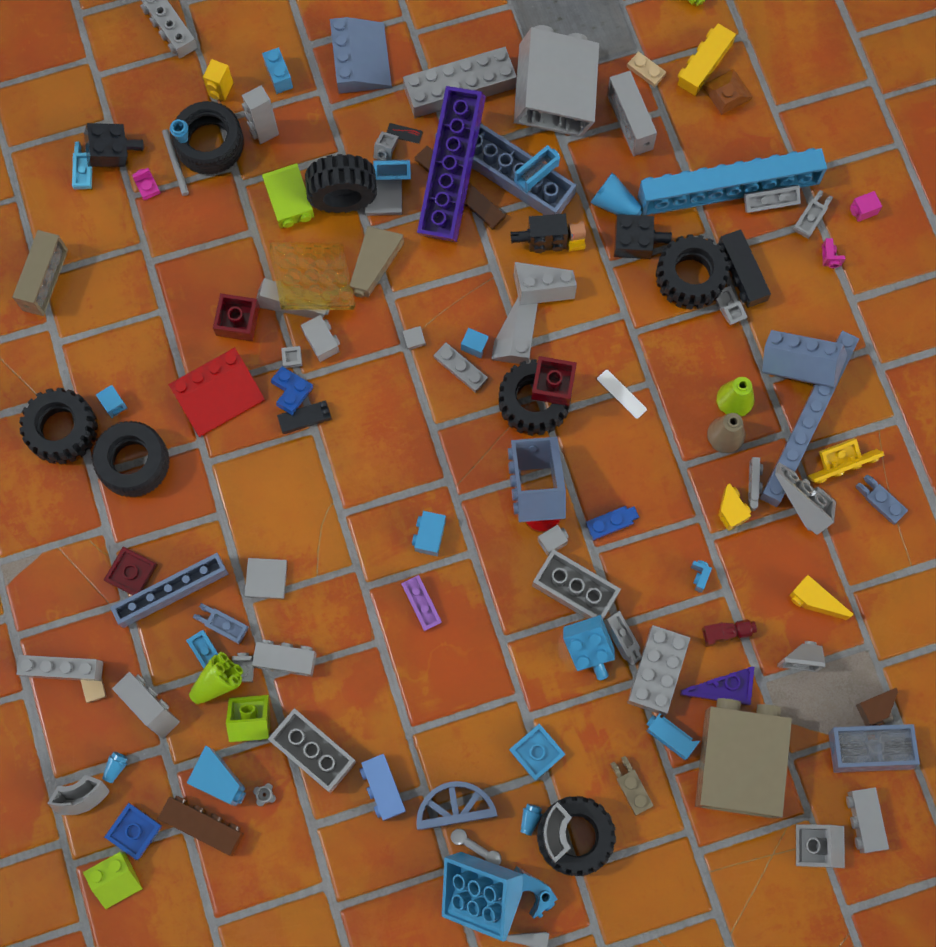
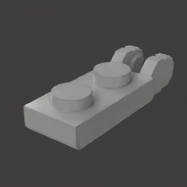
(812, 216)

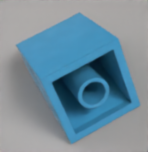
(216, 778)

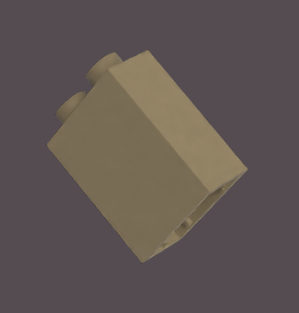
(743, 760)

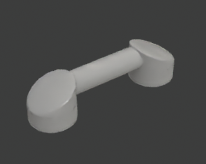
(460, 837)

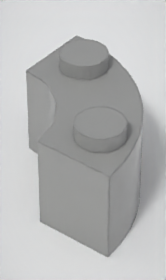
(78, 797)
(554, 832)

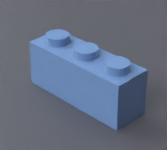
(382, 787)

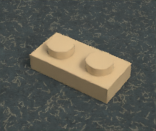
(646, 69)

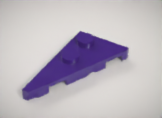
(731, 686)

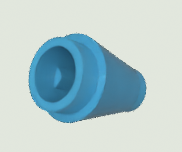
(179, 130)
(114, 766)
(530, 818)

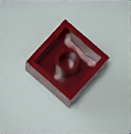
(236, 317)
(553, 380)

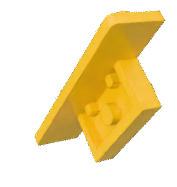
(842, 458)

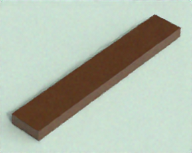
(474, 199)

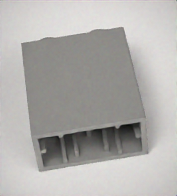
(556, 81)

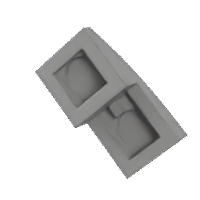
(730, 307)

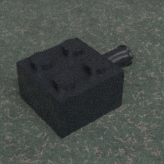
(108, 145)
(544, 233)
(637, 236)

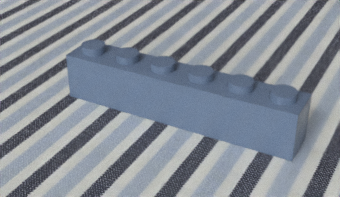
(169, 590)

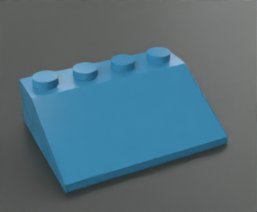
(480, 894)

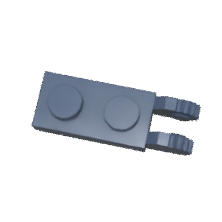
(882, 500)
(223, 624)

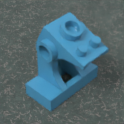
(543, 894)

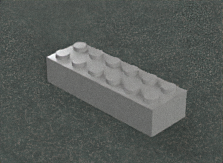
(485, 72)

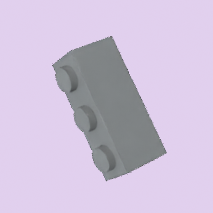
(284, 658)
(867, 820)

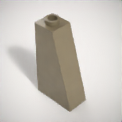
(374, 258)

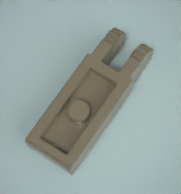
(632, 787)

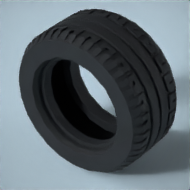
(220, 158)

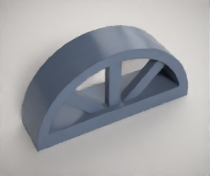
(464, 816)

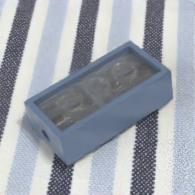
(873, 748)

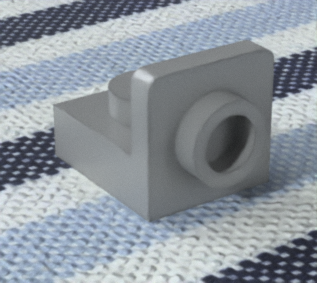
(384, 146)
(245, 662)

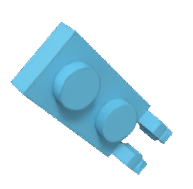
(81, 172)

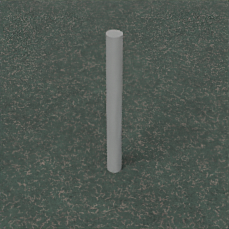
(175, 162)

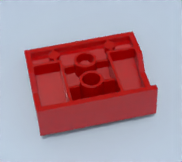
(216, 392)

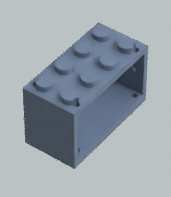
(542, 503)

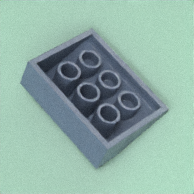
(360, 55)

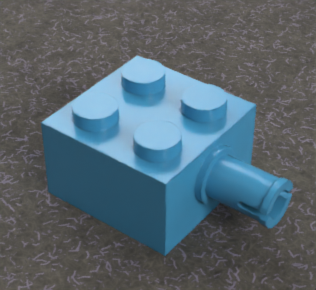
(590, 645)

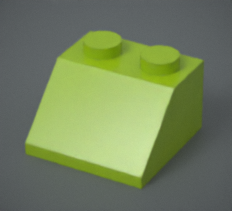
(248, 718)
(113, 880)

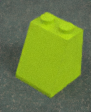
(288, 196)

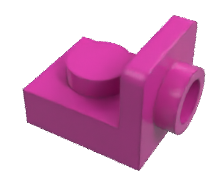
(146, 183)
(829, 254)

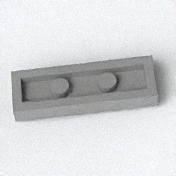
(772, 198)
(460, 367)

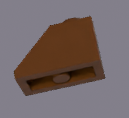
(877, 708)

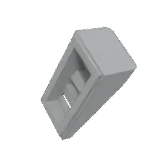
(537, 939)

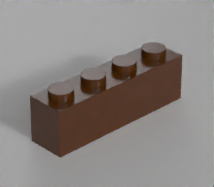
(201, 826)

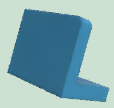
(474, 343)
(111, 401)

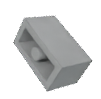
(320, 338)

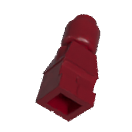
(726, 631)

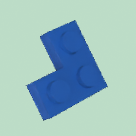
(295, 389)

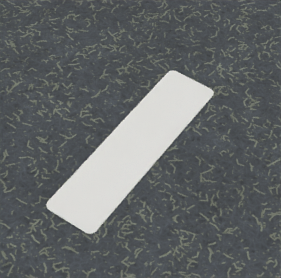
(622, 394)

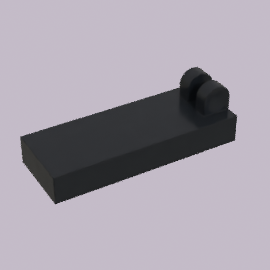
(304, 417)

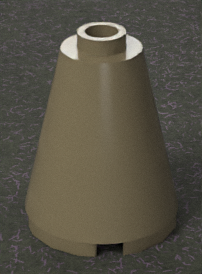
(726, 433)

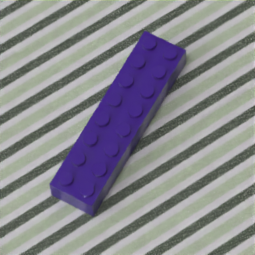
(451, 163)

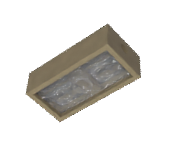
(40, 273)

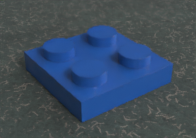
(133, 831)

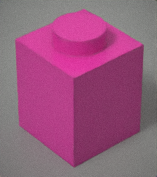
(865, 206)

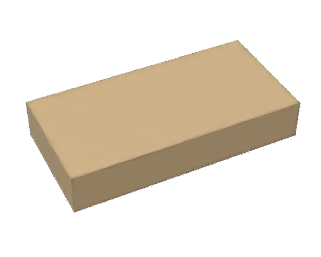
(93, 690)

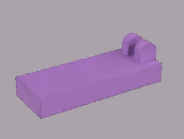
(421, 603)

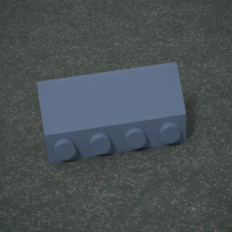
(803, 358)

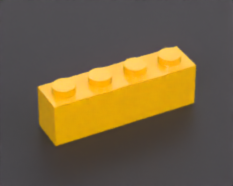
(706, 59)

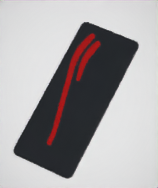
(405, 133)

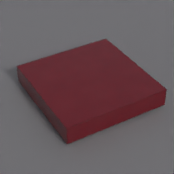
(130, 571)

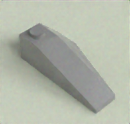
(516, 335)
(812, 504)

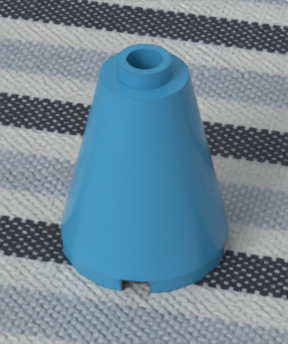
(616, 198)

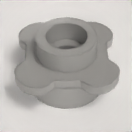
(258, 791)

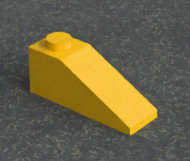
(816, 598)

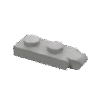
(755, 486)
(623, 637)

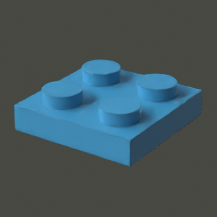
(537, 752)

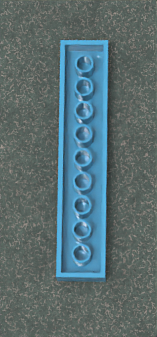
(730, 181)

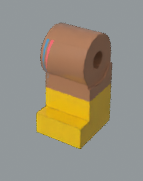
(576, 236)

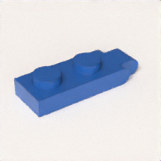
(611, 522)

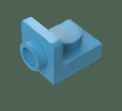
(701, 579)

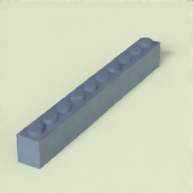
(805, 427)

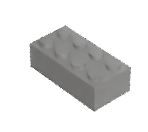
(575, 586)
(658, 670)
(312, 750)

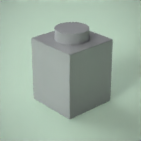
(553, 539)

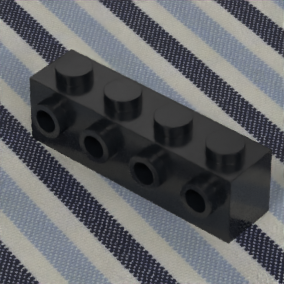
(744, 269)

